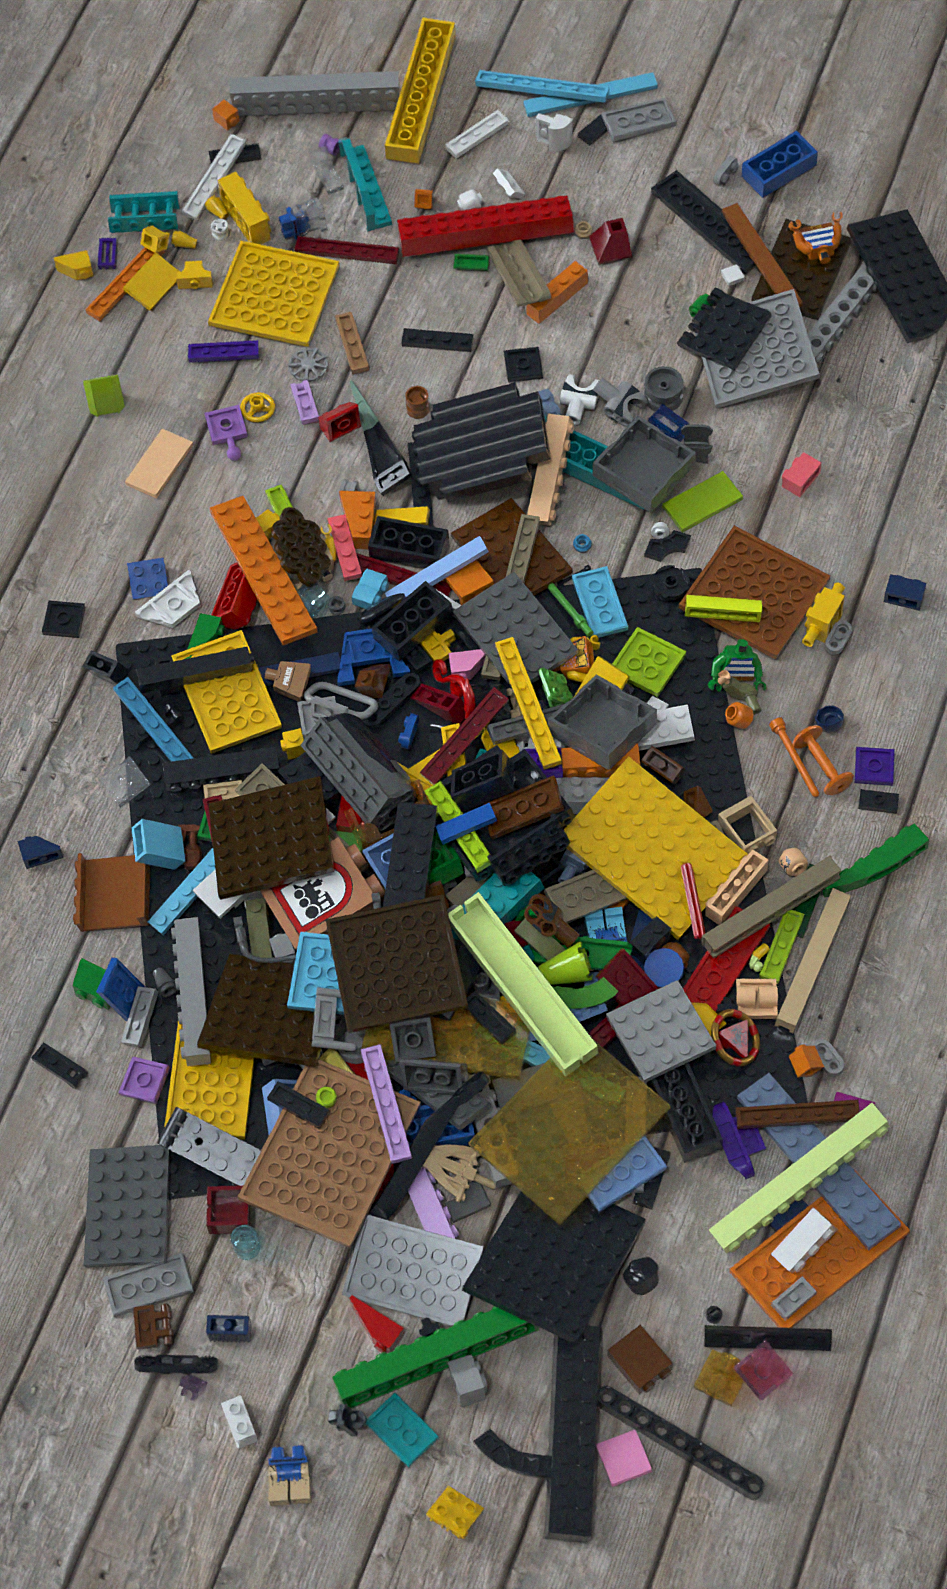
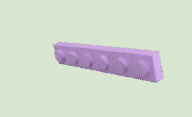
(386, 1104)

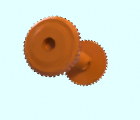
(837, 782)

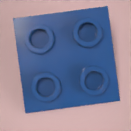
(147, 577)

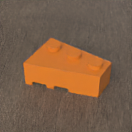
(360, 515)

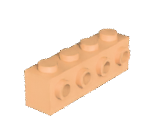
(736, 887)

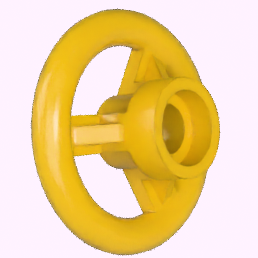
(257, 405)

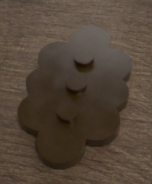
(300, 547)

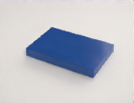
(119, 988)

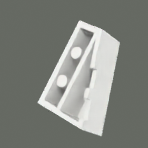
(804, 1241)

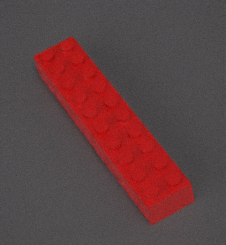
(485, 225)

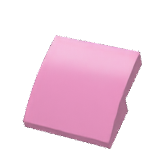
(623, 1458)

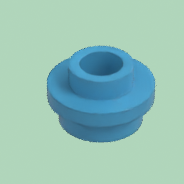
(582, 538)

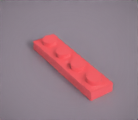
(345, 548)

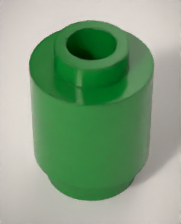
(696, 305)

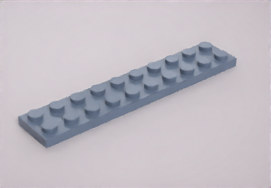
(844, 1189)

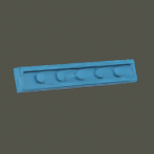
(151, 721)

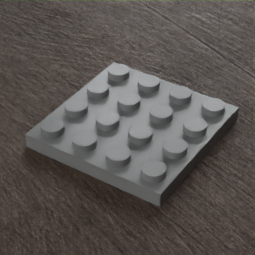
(661, 1031)

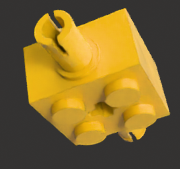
(824, 614)

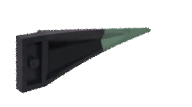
(386, 461)

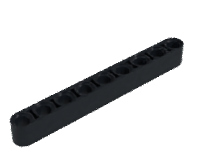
(685, 1451)

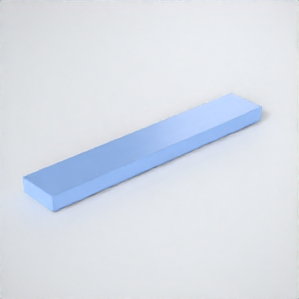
(442, 568)

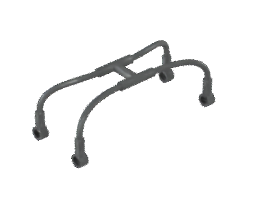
(242, 939)

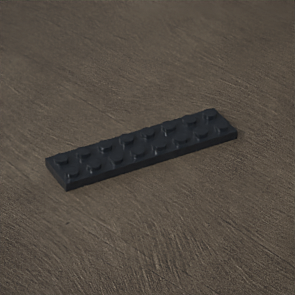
(703, 217)

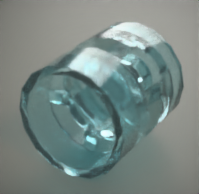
(246, 1247)

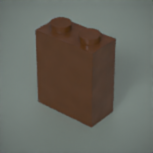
(640, 1360)

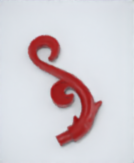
(463, 690)

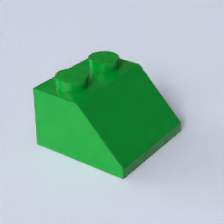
(87, 982)

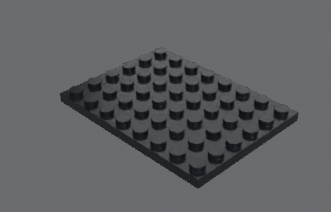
(554, 1270)

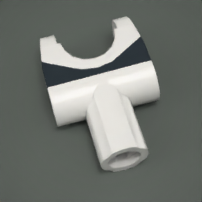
(578, 398)

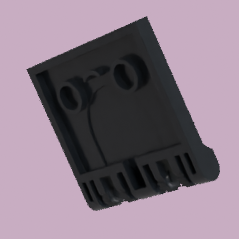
(726, 331)

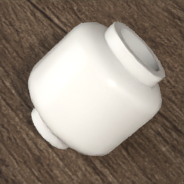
(470, 200)

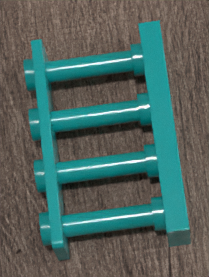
(143, 202)

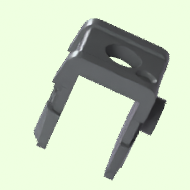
(697, 439)

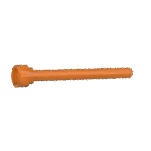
(778, 726)

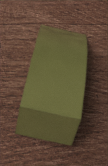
(545, 946)

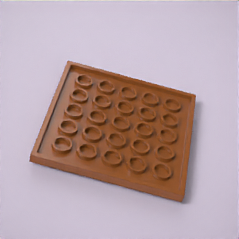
(759, 571)

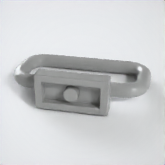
(325, 708)

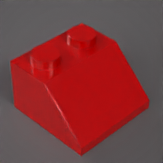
(340, 421)

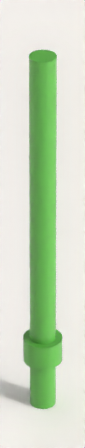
(579, 620)

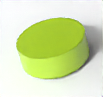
(326, 1097)

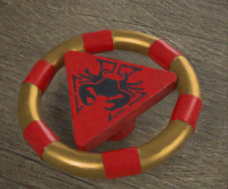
(735, 1038)

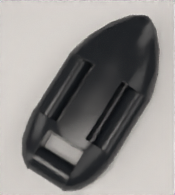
(380, 607)

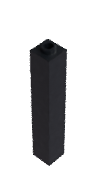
(195, 669)

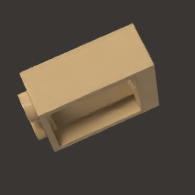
(738, 811)

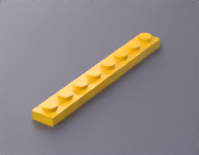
(528, 703)

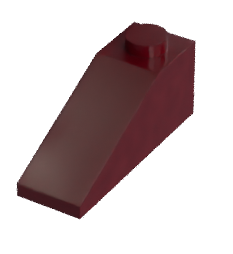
(440, 702)

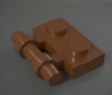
(145, 1326)

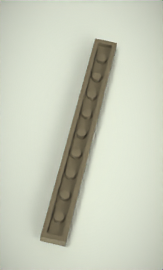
(519, 564)

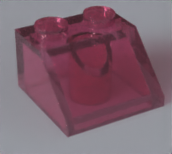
(763, 1370)

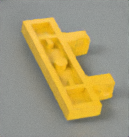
(438, 645)

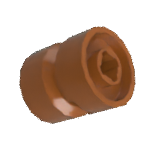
(417, 402)

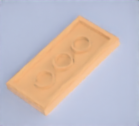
(159, 463)

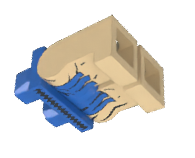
(286, 1470)

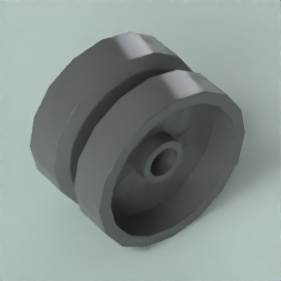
(664, 387)

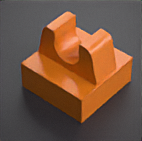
(423, 198)

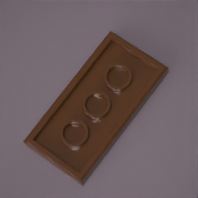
(525, 807)

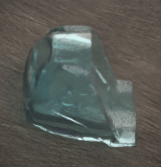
(313, 598)

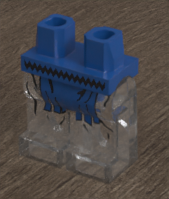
(303, 219)

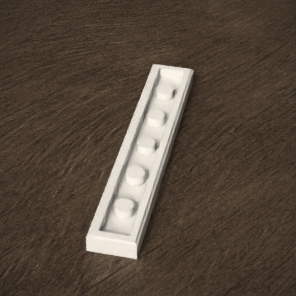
(217, 170)

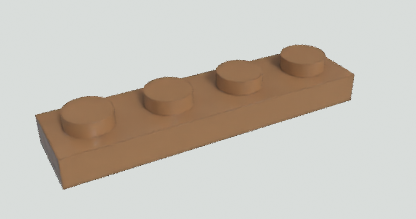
(351, 343)

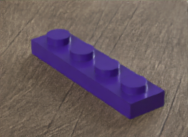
(223, 351)

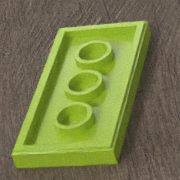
(702, 501)

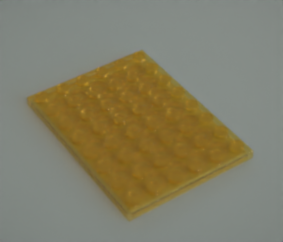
(569, 1131)

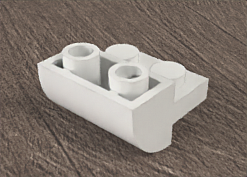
(555, 131)

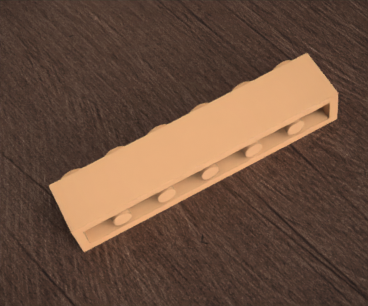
(549, 472)

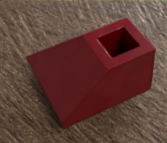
(611, 242)

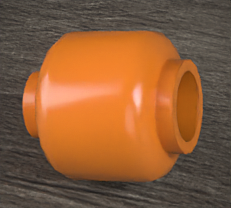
(739, 715)

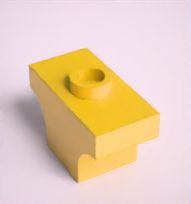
(194, 276)

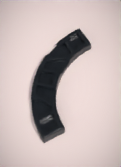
(509, 1458)

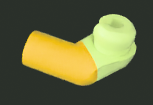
(756, 956)

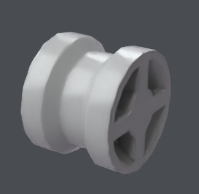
(349, 486)

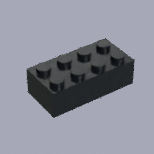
(407, 542)
(412, 620)

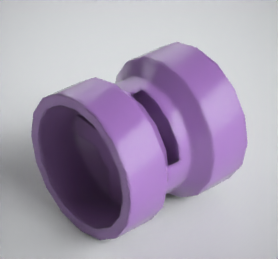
(331, 144)

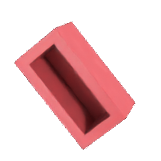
(801, 474)

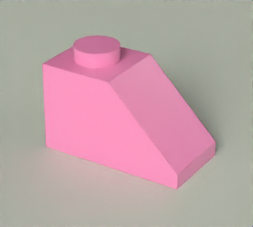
(466, 662)

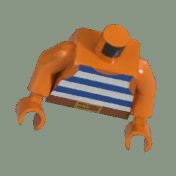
(818, 240)

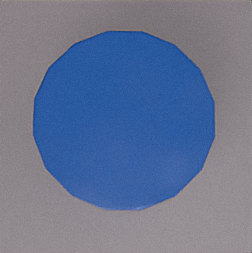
(664, 967)

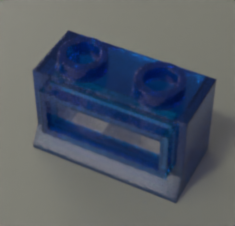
(668, 422)

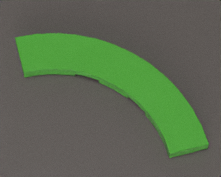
(586, 996)

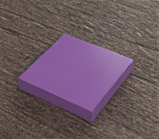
(144, 1080)

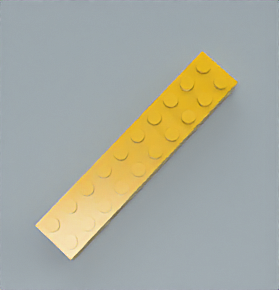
(420, 90)

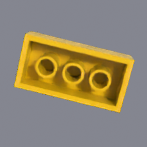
(244, 209)

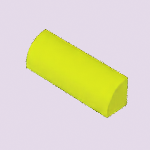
(723, 608)

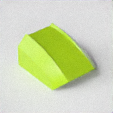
(104, 395)

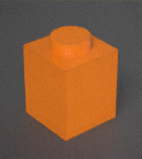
(225, 115)
(806, 1060)

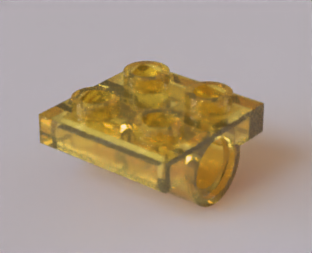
(719, 1378)

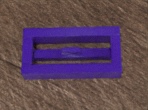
(107, 264)

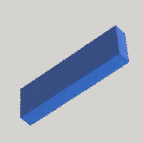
(466, 823)

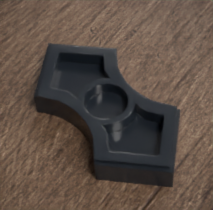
(660, 548)

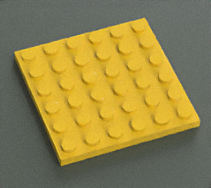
(274, 293)

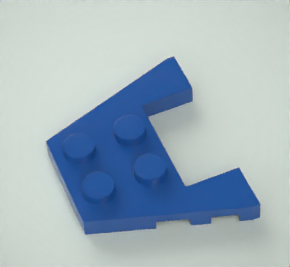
(361, 649)

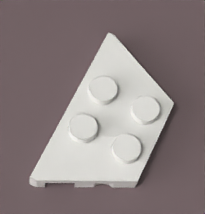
(172, 603)

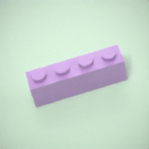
(429, 1205)

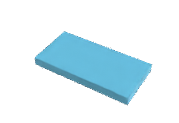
(600, 602)

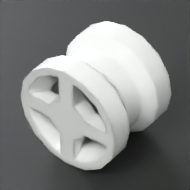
(219, 229)

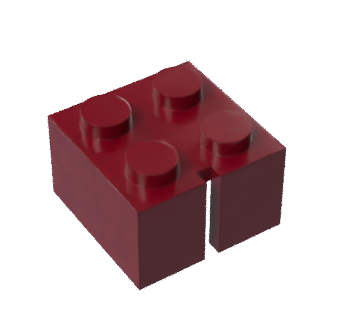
(225, 1209)

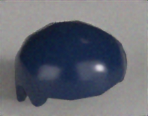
(829, 718)

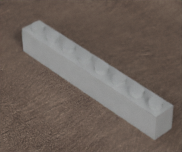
(191, 987)

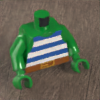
(740, 663)

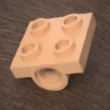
(757, 998)

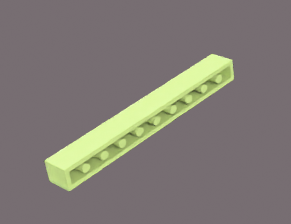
(799, 1178)

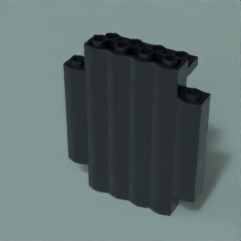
(480, 442)
(523, 848)

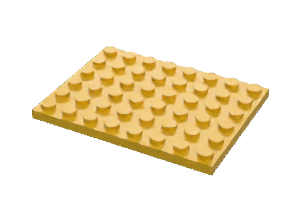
(641, 836)

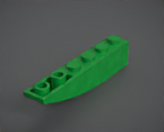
(882, 860)

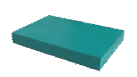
(401, 1430)

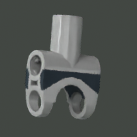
(618, 400)

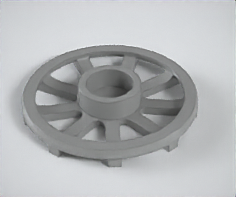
(308, 363)

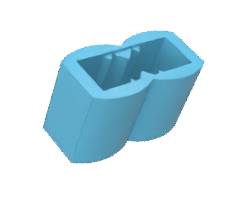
(370, 589)

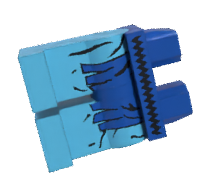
(614, 924)

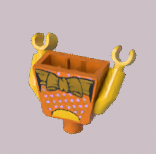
(580, 664)

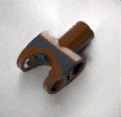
(550, 921)

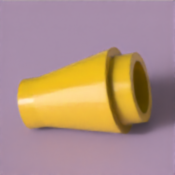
(216, 207)
(184, 240)

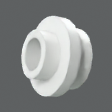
(660, 530)

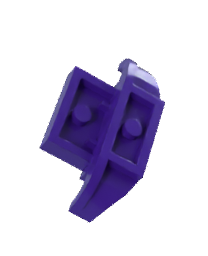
(737, 1143)

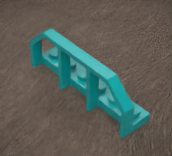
(366, 185)

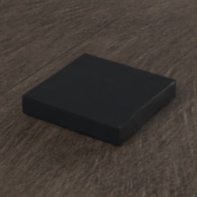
(523, 364)
(63, 619)

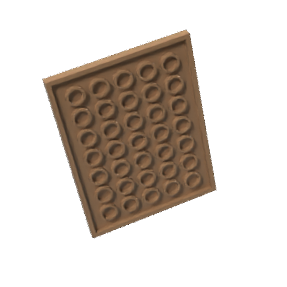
(329, 1173)

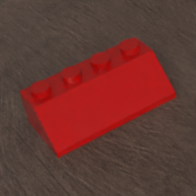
(235, 599)

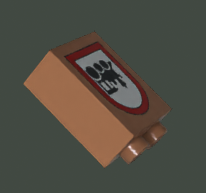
(308, 902)

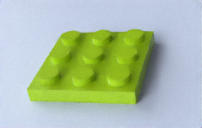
(649, 661)

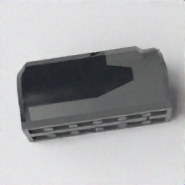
(359, 768)

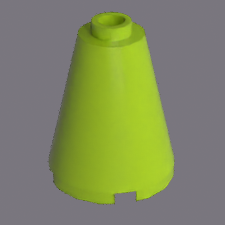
(567, 967)

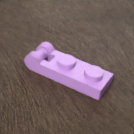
(304, 402)

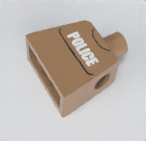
(290, 679)

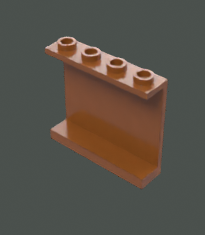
(111, 893)

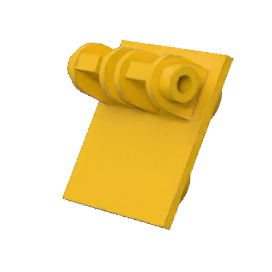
(454, 1512)

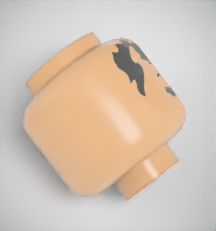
(793, 861)

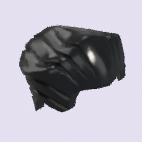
(641, 1275)

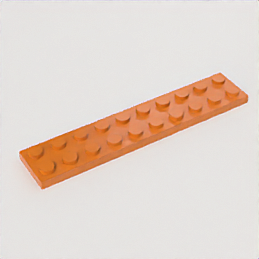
(263, 570)

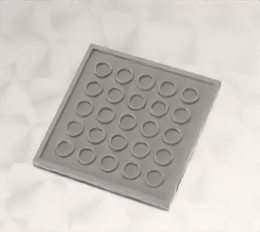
(774, 361)

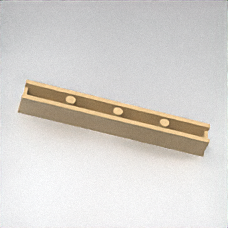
(813, 960)

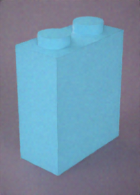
(158, 844)

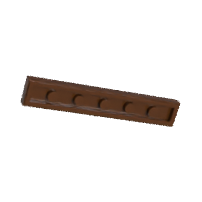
(796, 1114)

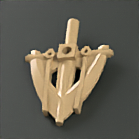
(464, 1170)

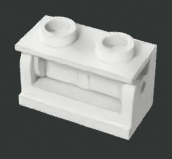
(239, 1422)

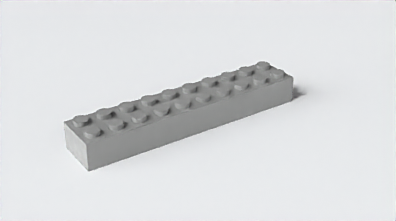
(315, 93)

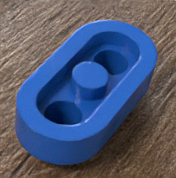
(410, 725)

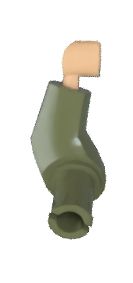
(740, 690)

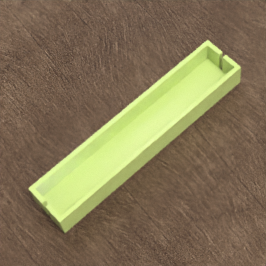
(522, 984)

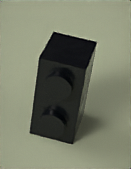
(105, 668)
(651, 938)

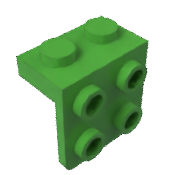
(555, 687)

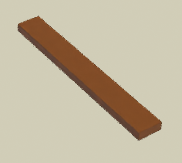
(757, 250)

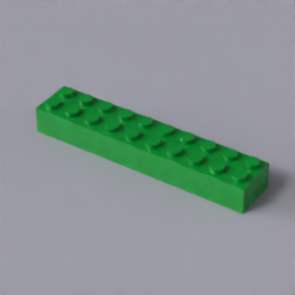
(428, 1356)

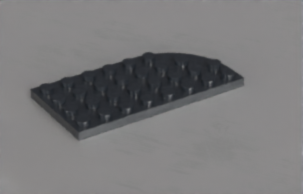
(903, 272)

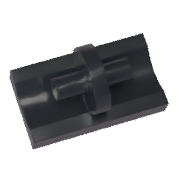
(347, 1419)

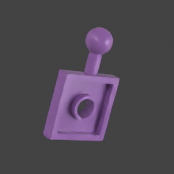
(227, 434)

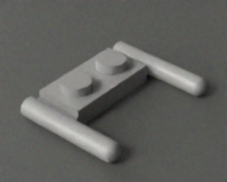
(325, 1021)

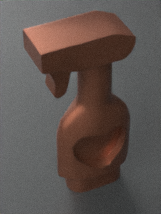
(192, 851)

